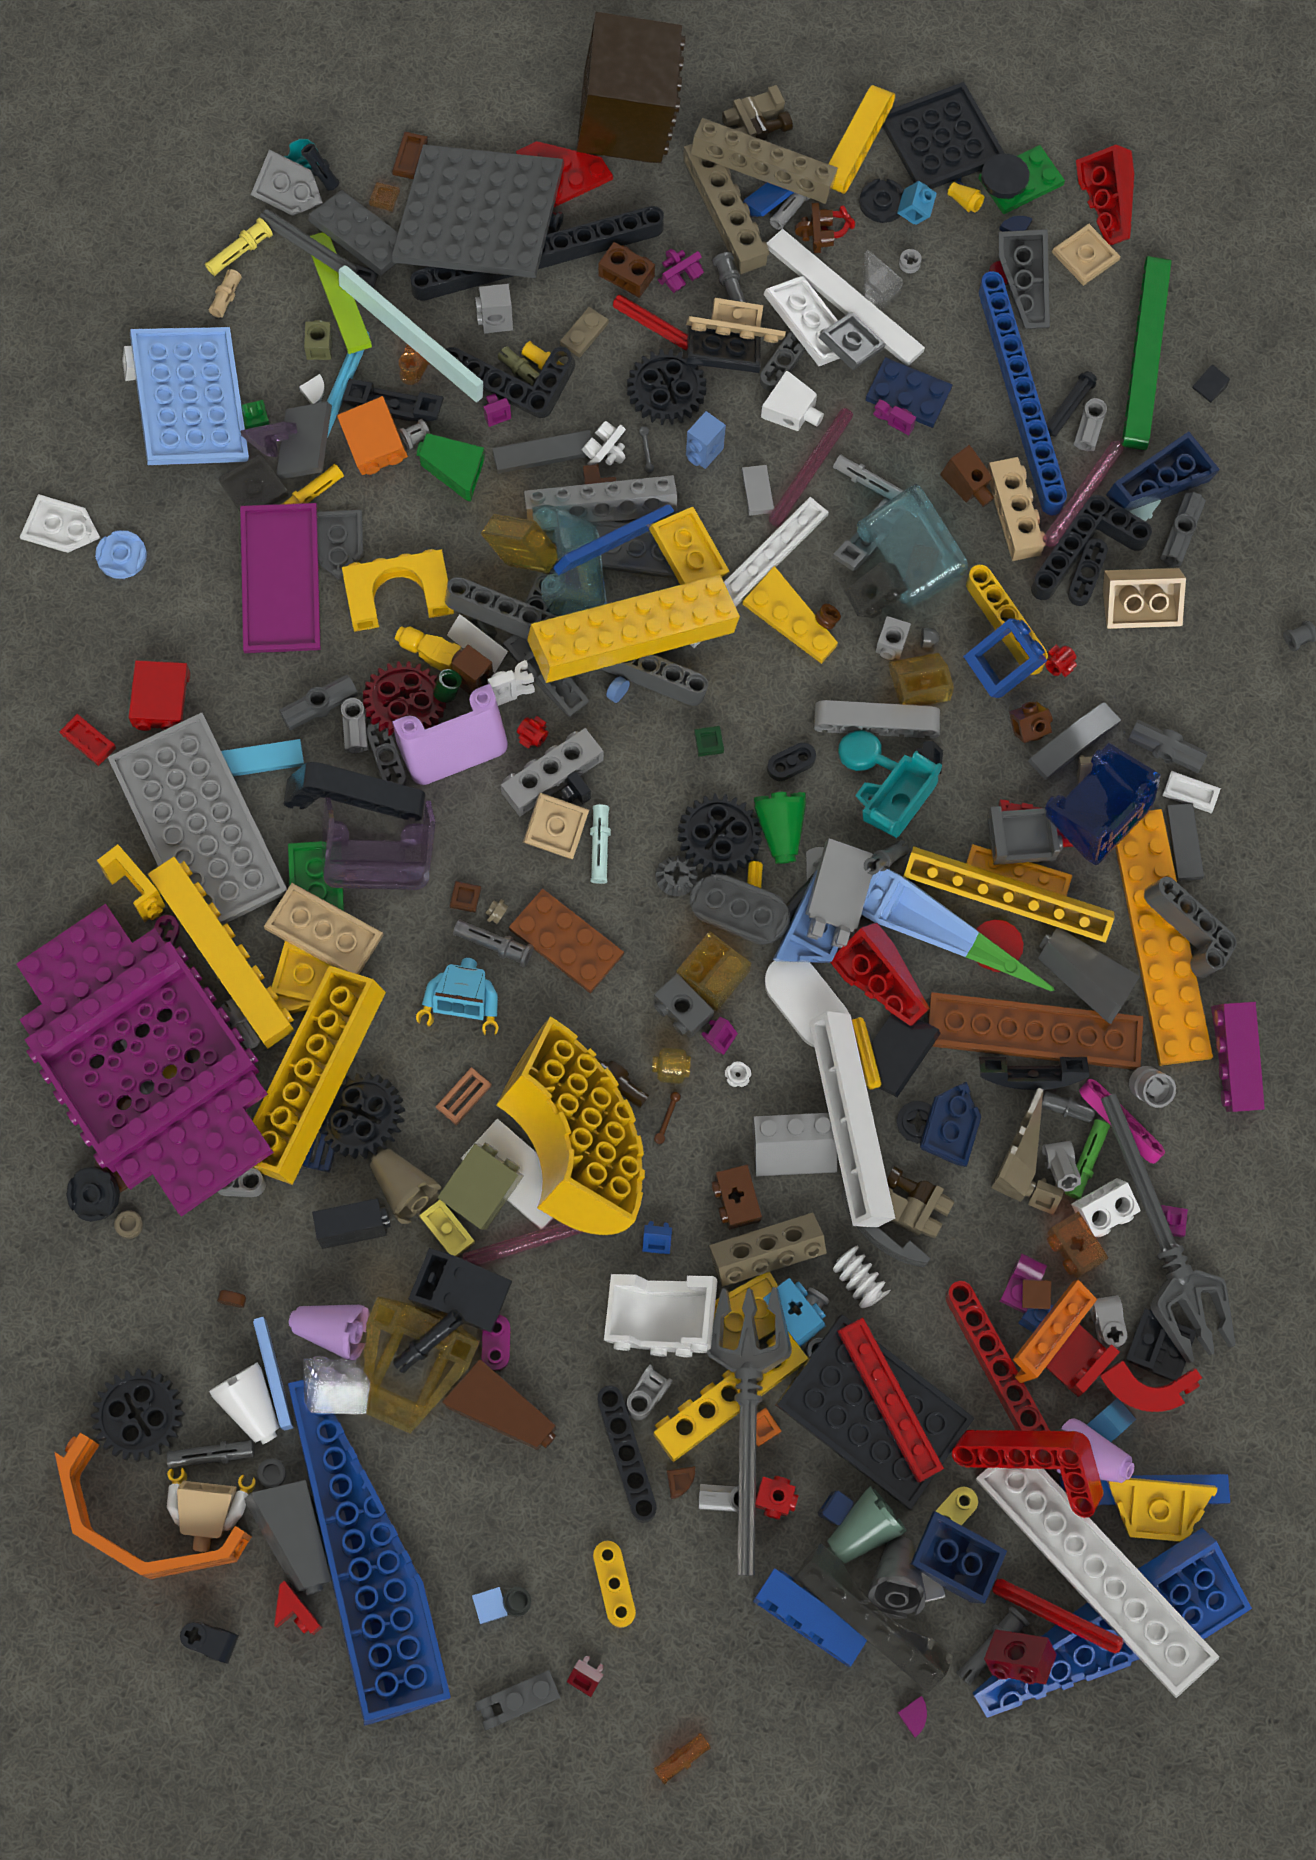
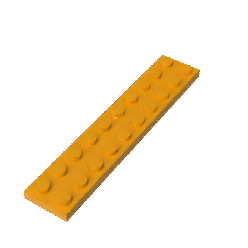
(1161, 950)

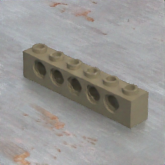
(763, 160)
(715, 198)

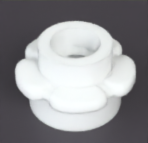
(738, 1067)

